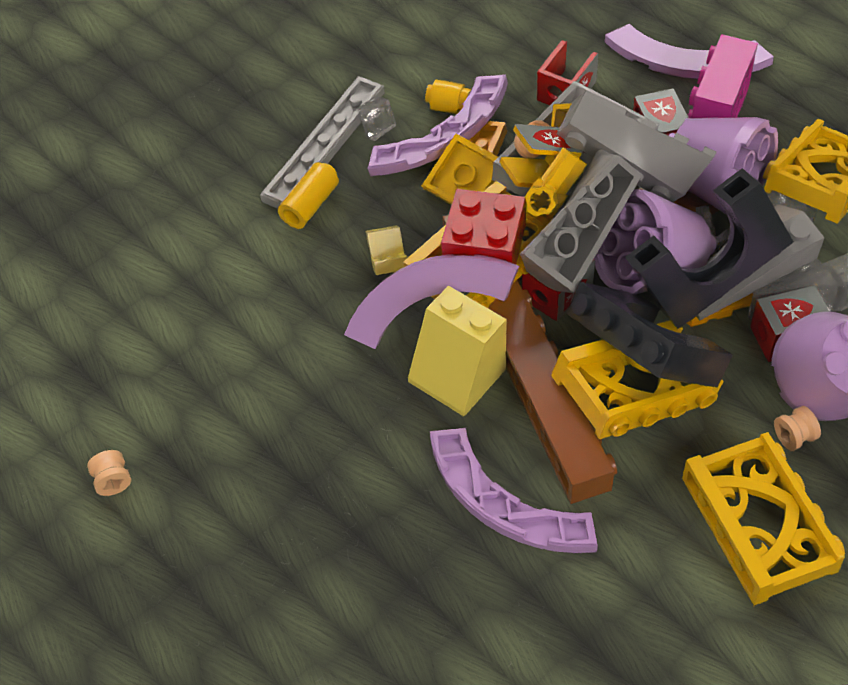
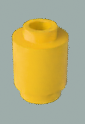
(446, 96)

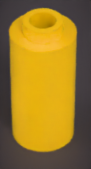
(308, 195)

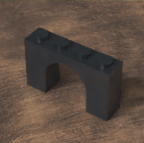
(754, 240)
(629, 326)

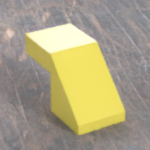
(386, 249)

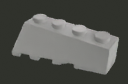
(605, 129)
(574, 236)

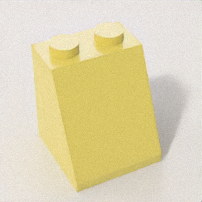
(458, 351)

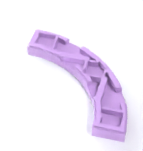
(667, 58)
(415, 152)
(425, 279)
(501, 509)

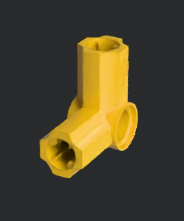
(551, 189)

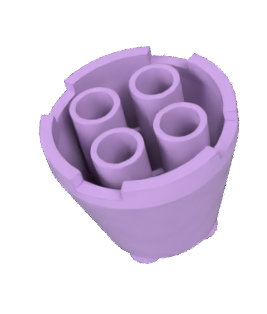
(738, 144)
(642, 217)
(813, 364)

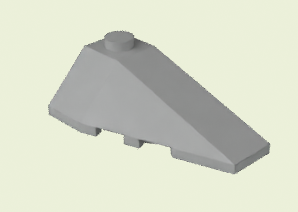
(803, 251)

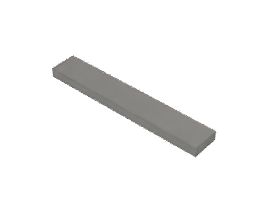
(324, 139)

